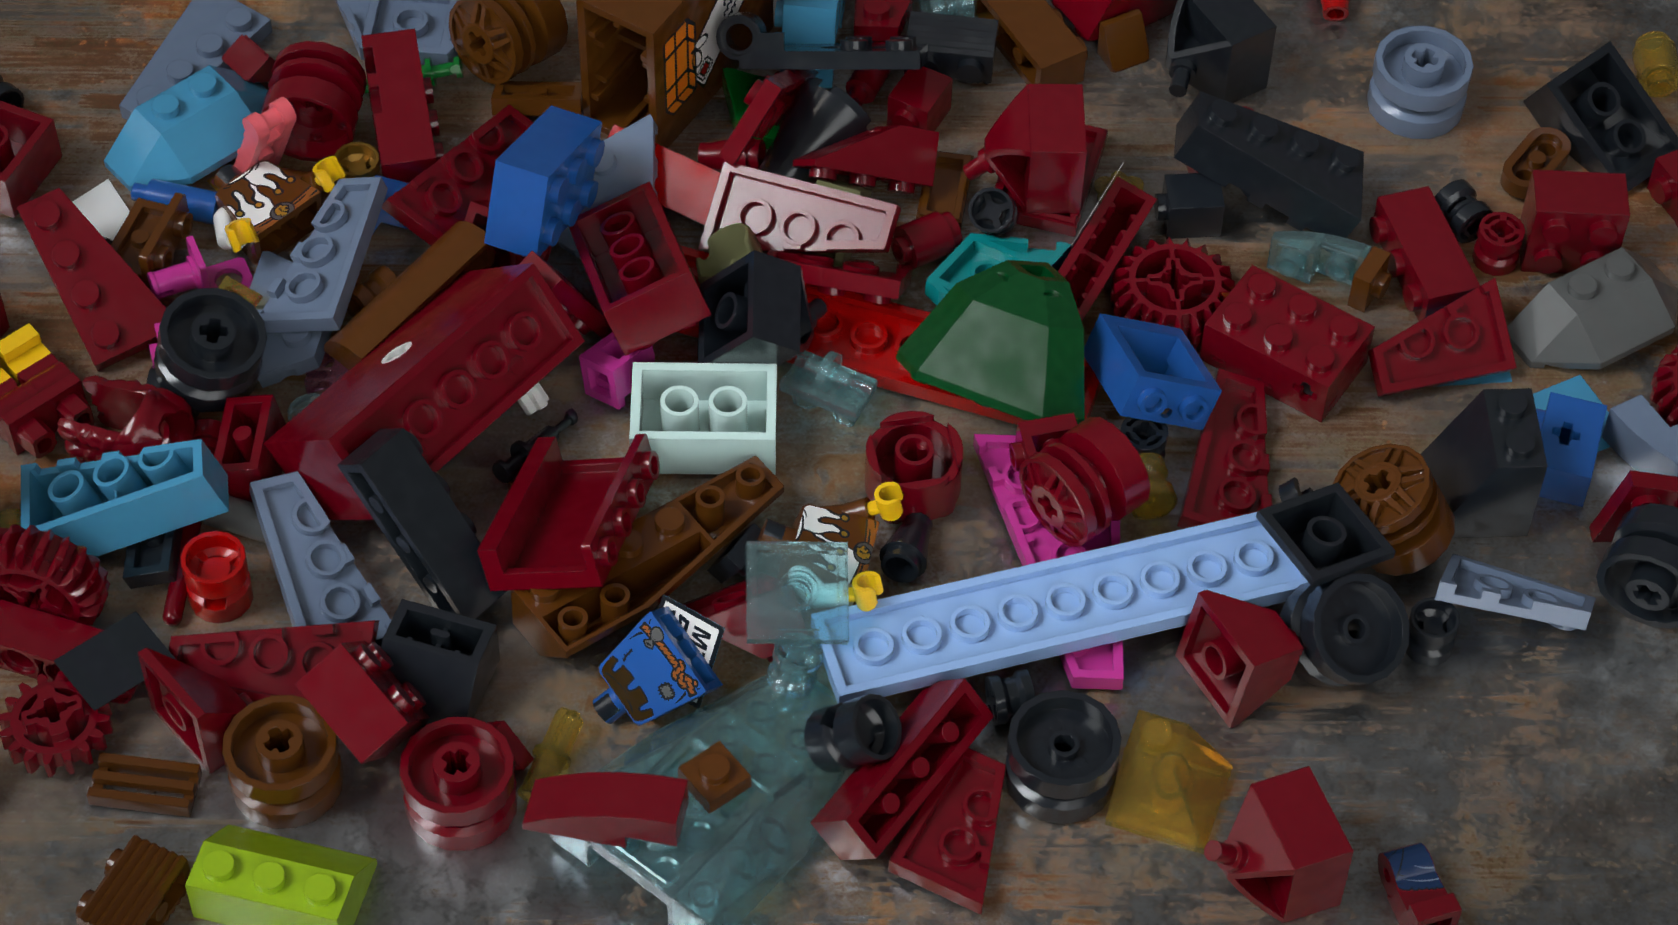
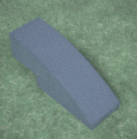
(1642, 437)

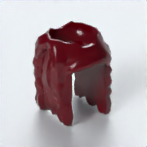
(144, 413)

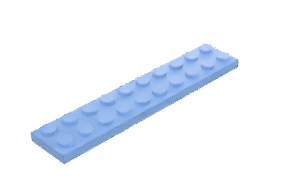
(1055, 607)

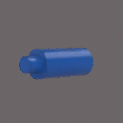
(200, 201)

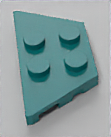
(983, 251)

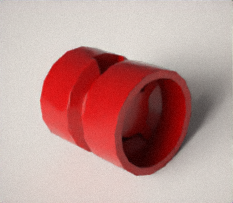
(217, 577)

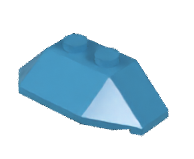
(185, 129)

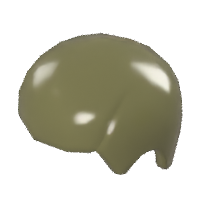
(726, 248)

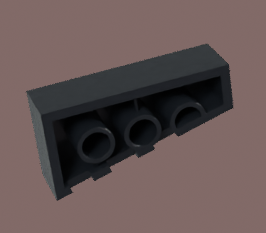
(1274, 164)

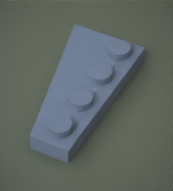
(195, 42)
(328, 262)

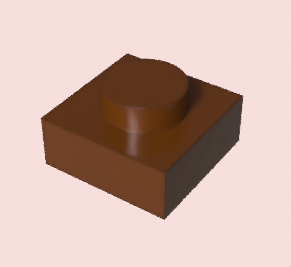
(1370, 279)
(715, 777)

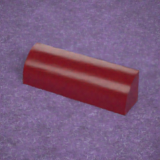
(1105, 242)

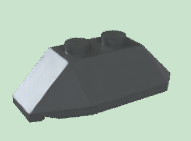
(1596, 314)

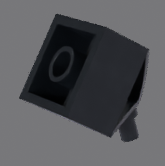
(1219, 48)
(757, 312)

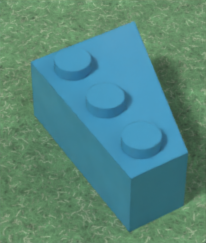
(811, 24)

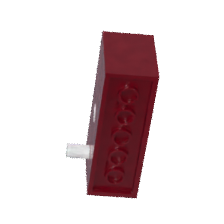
(435, 377)

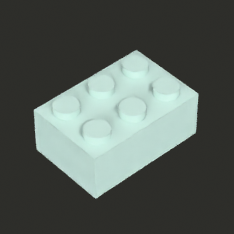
(705, 414)

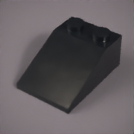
(1605, 116)

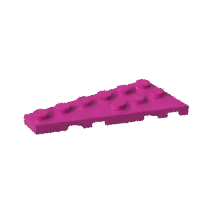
(1088, 668)

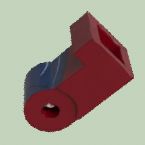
(1416, 888)

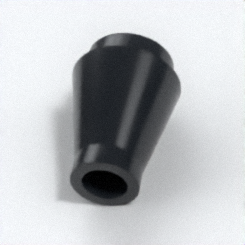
(906, 551)

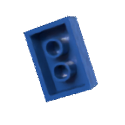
(544, 182)

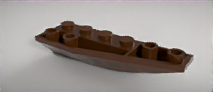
(652, 562)

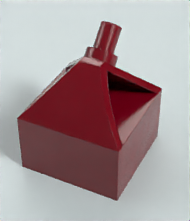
(1038, 149)
(1286, 848)

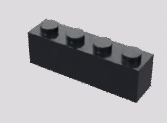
(420, 521)

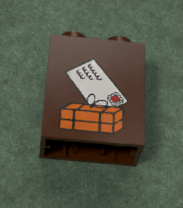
(656, 58)

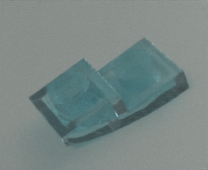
(1305, 253)

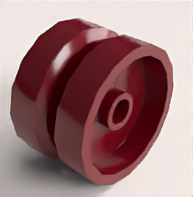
(459, 783)

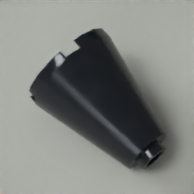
(812, 123)

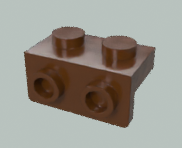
(153, 234)

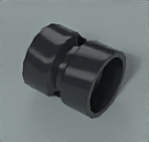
(853, 733)

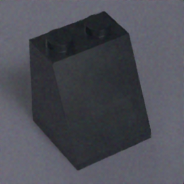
(1491, 464)

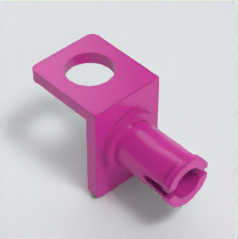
(195, 273)

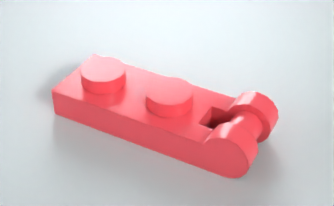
(266, 135)

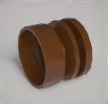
(506, 35)
(1402, 502)

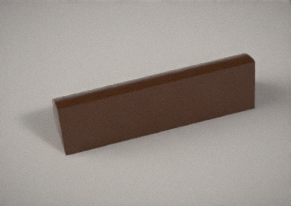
(440, 265)

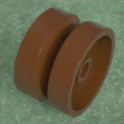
(282, 762)

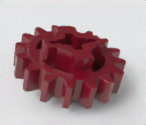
(53, 726)

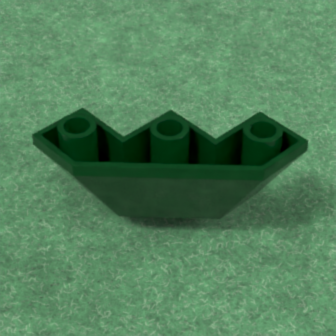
(1005, 342)

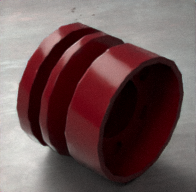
(326, 93)
(1084, 481)

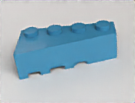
(124, 497)

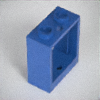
(1151, 370)

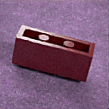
(1422, 250)

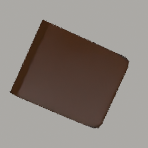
(1123, 41)

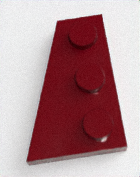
(854, 276)
(577, 306)
(1448, 346)
(955, 833)

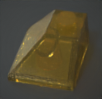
(1168, 784)

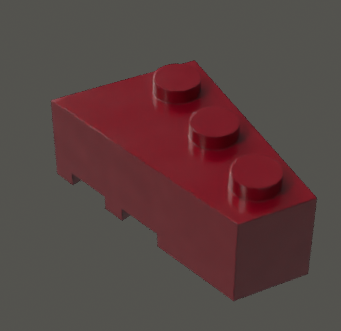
(400, 105)

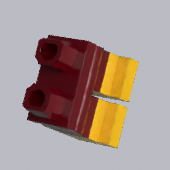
(36, 394)

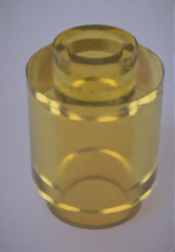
(1656, 63)

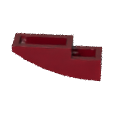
(609, 807)

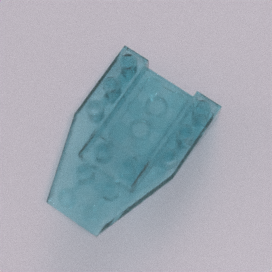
(751, 842)

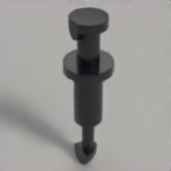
(519, 449)

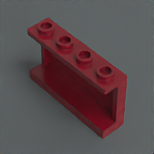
(566, 518)

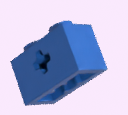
(1571, 443)

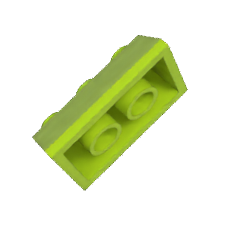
(276, 881)

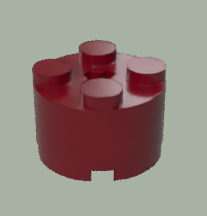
(920, 458)

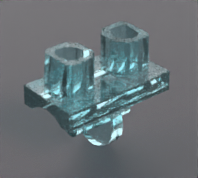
(828, 385)

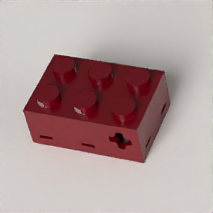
(1288, 341)

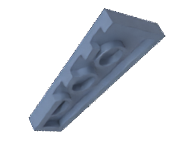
(309, 560)

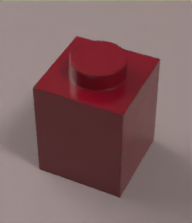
(920, 99)

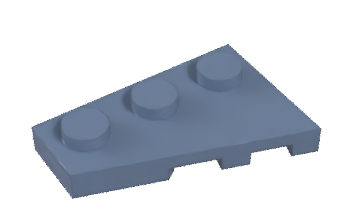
(1510, 593)

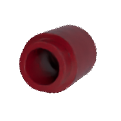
(926, 239)

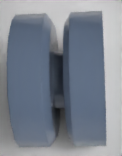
(1419, 82)

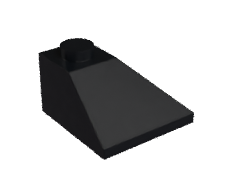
(1325, 534)

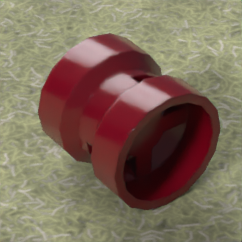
(1498, 243)

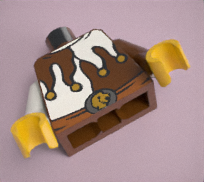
(269, 205)
(849, 523)

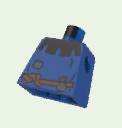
(653, 671)

